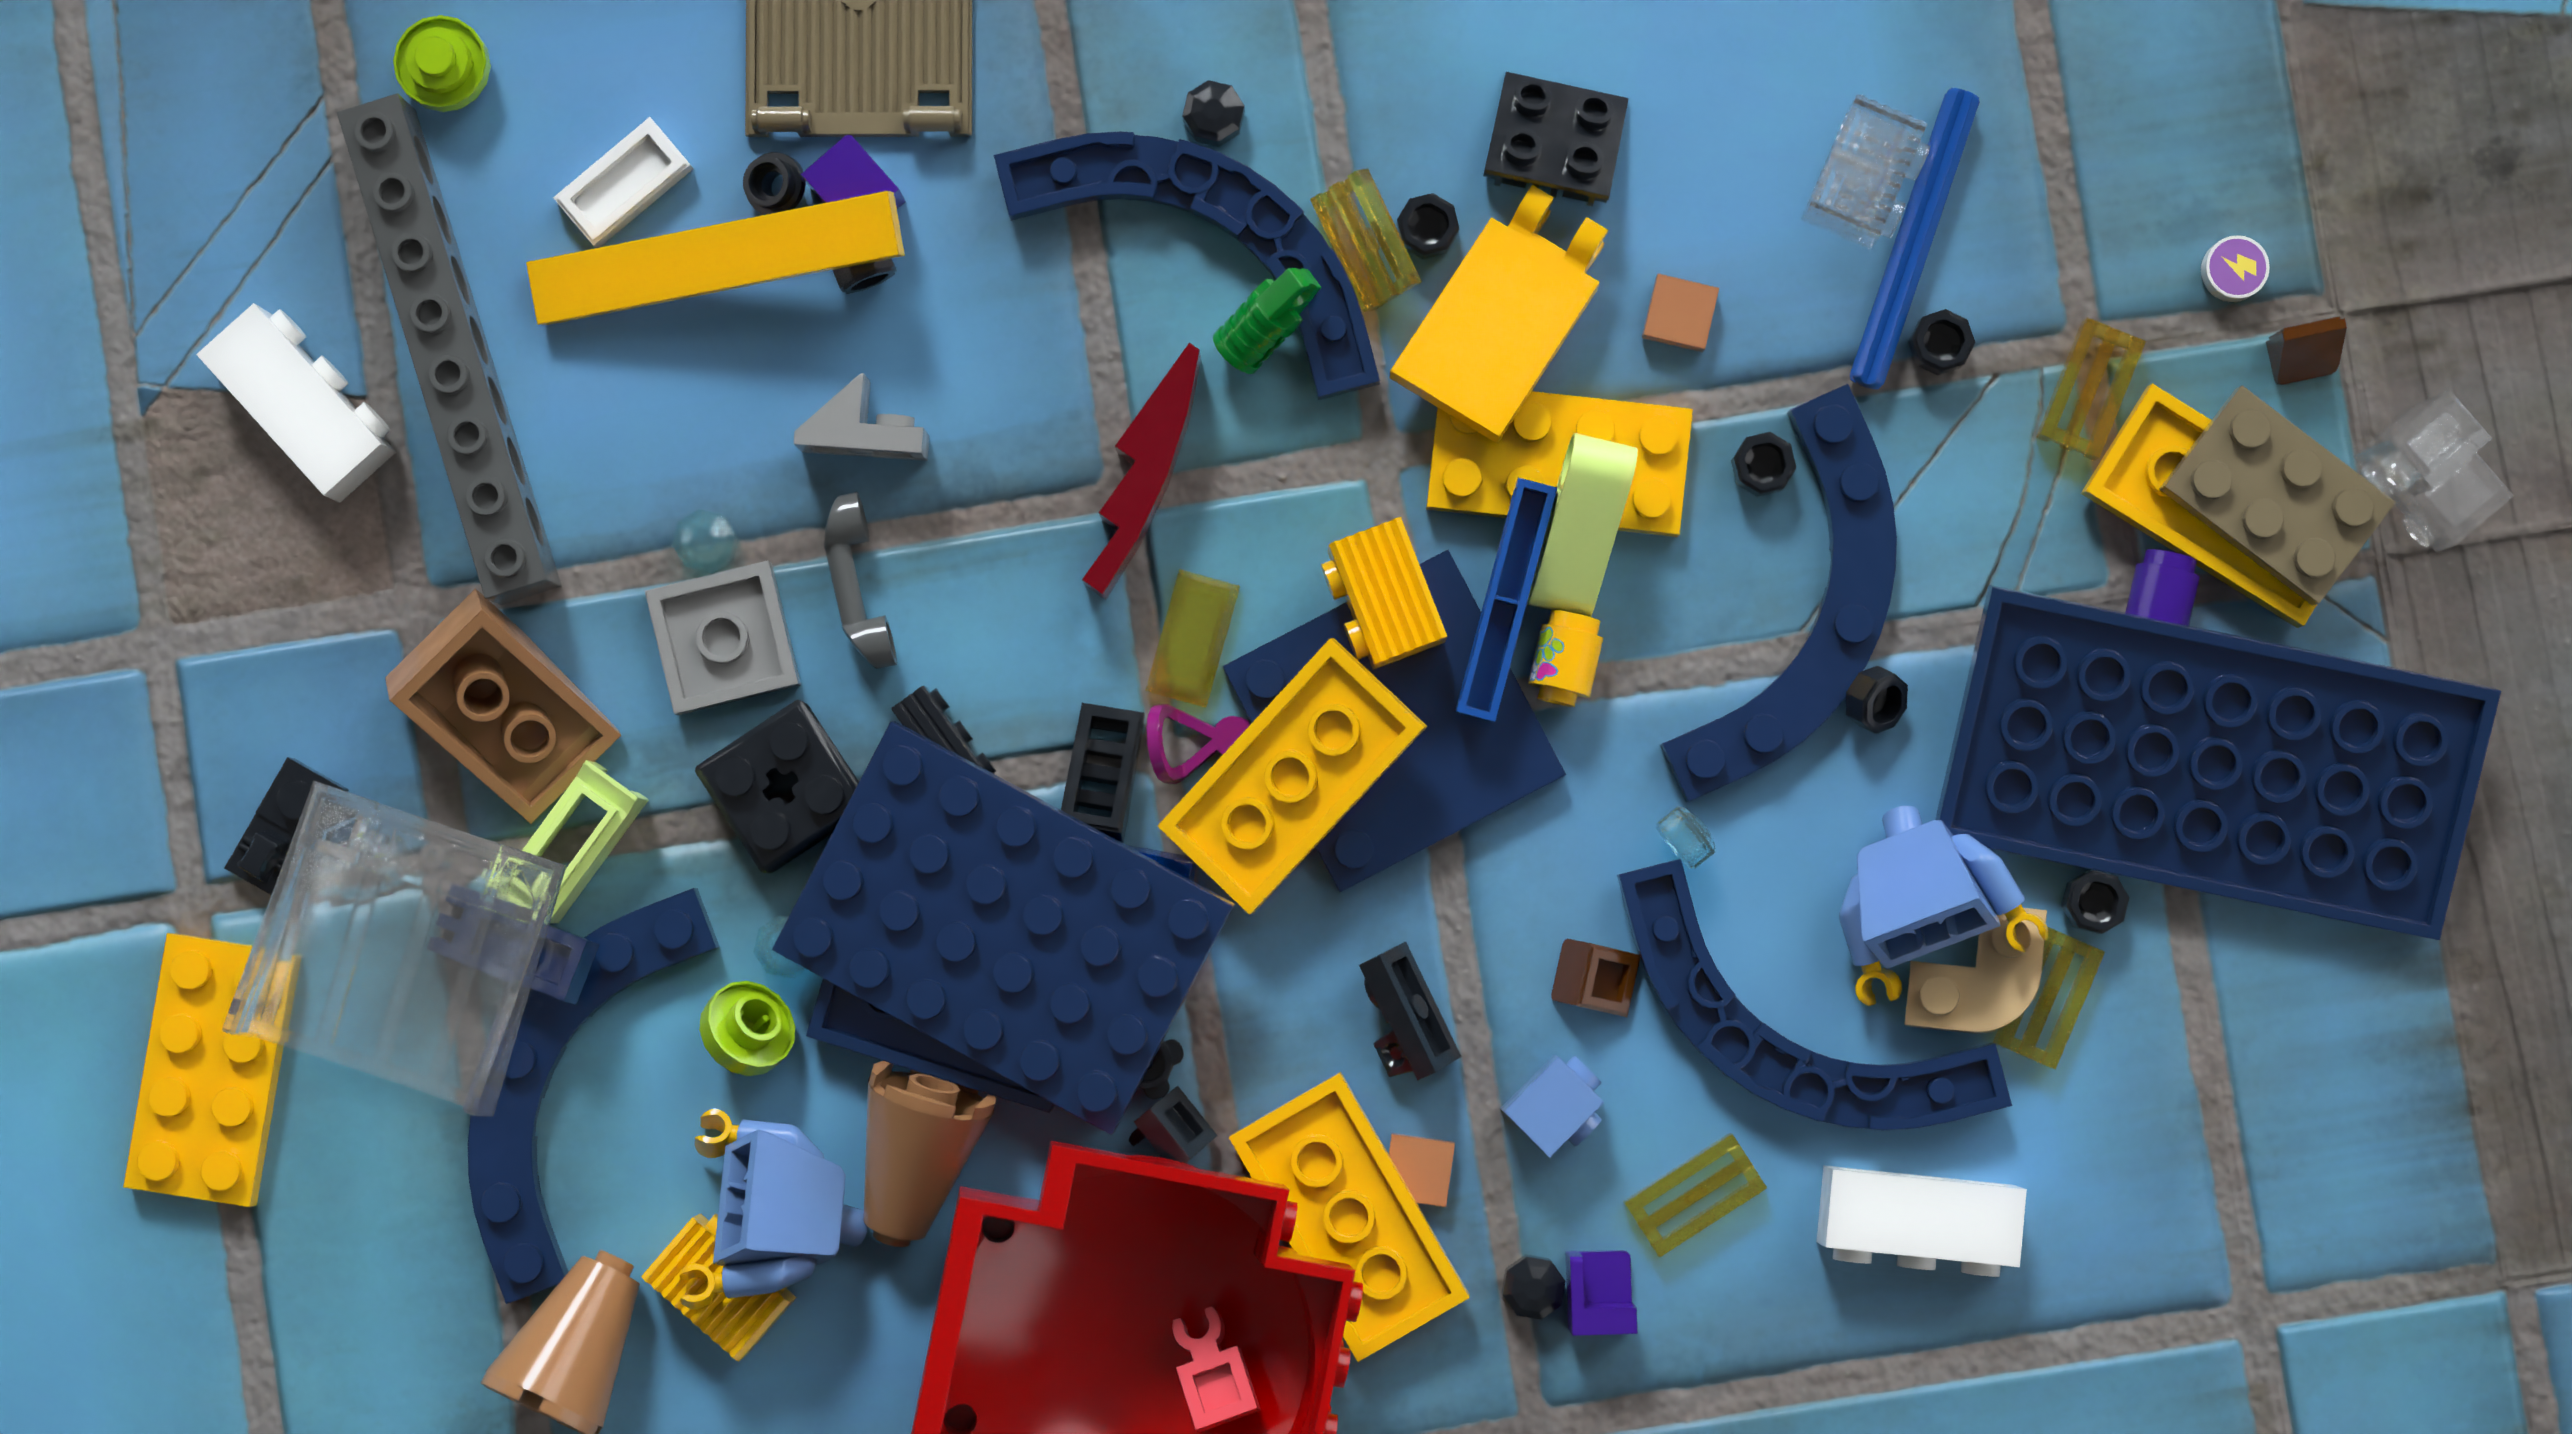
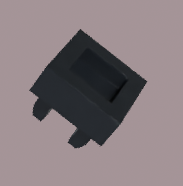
(1173, 1128)

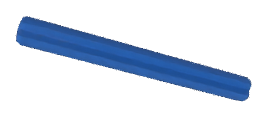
(1914, 239)

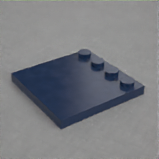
(1451, 771)

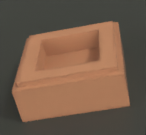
(1680, 312)
(1424, 1166)

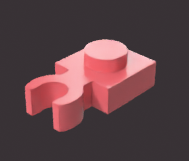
(1216, 1380)

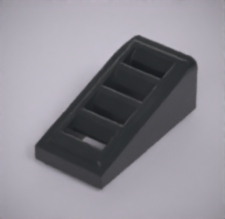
(1112, 720)

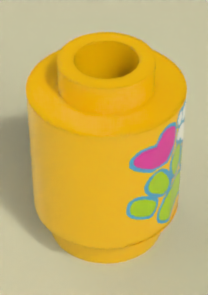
(1566, 658)

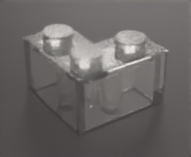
(2434, 472)

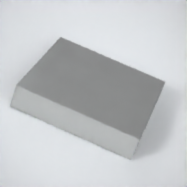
(722, 637)

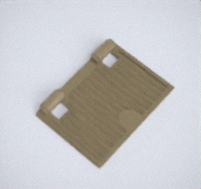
(858, 67)

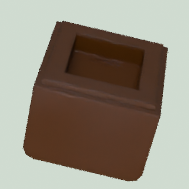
(2306, 350)
(1595, 977)

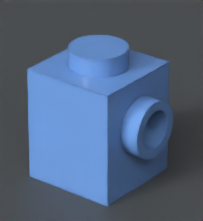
(1556, 1104)

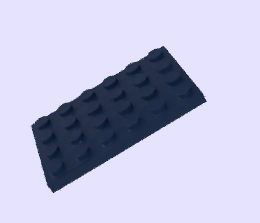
(1003, 927)

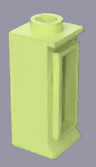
(621, 809)

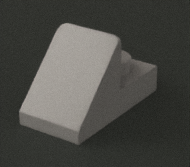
(843, 429)

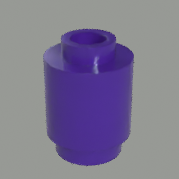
(2164, 587)

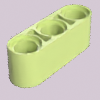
(1583, 524)

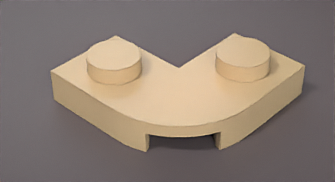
(1983, 995)

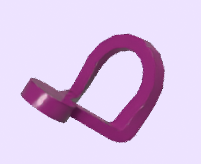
(1222, 737)

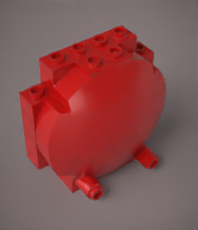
(1069, 1303)

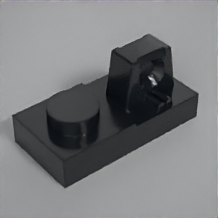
(270, 833)
(1419, 1033)

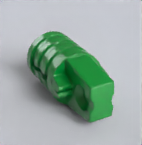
(1265, 319)

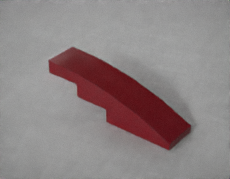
(1152, 449)

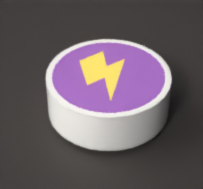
(2235, 268)

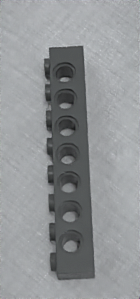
(449, 350)

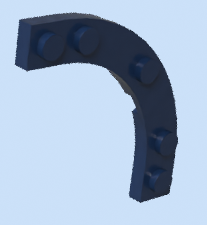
(1222, 193)
(1847, 621)
(1772, 1065)
(505, 1146)

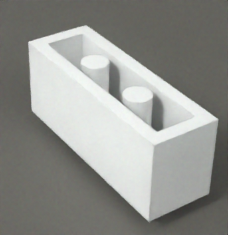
(298, 401)
(1921, 1220)

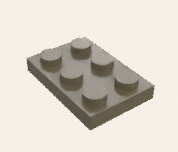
(2277, 495)

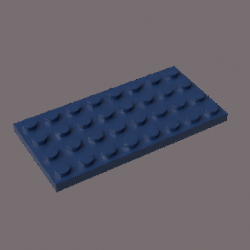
(2216, 762)

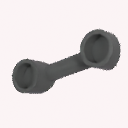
(845, 528)

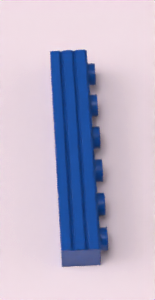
(1506, 599)

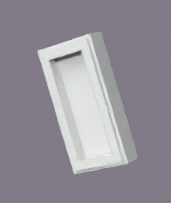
(623, 183)

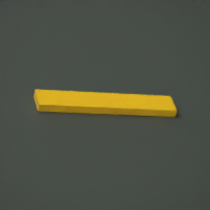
(716, 258)

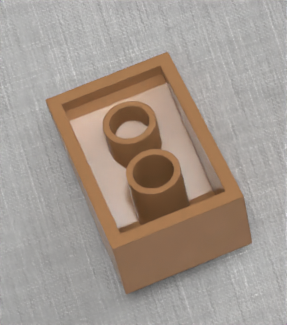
(500, 706)

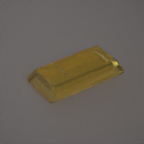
(1192, 638)

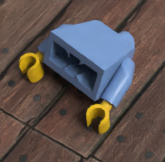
(1922, 895)
(775, 1211)

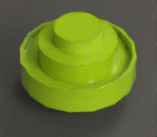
(441, 63)
(747, 1028)

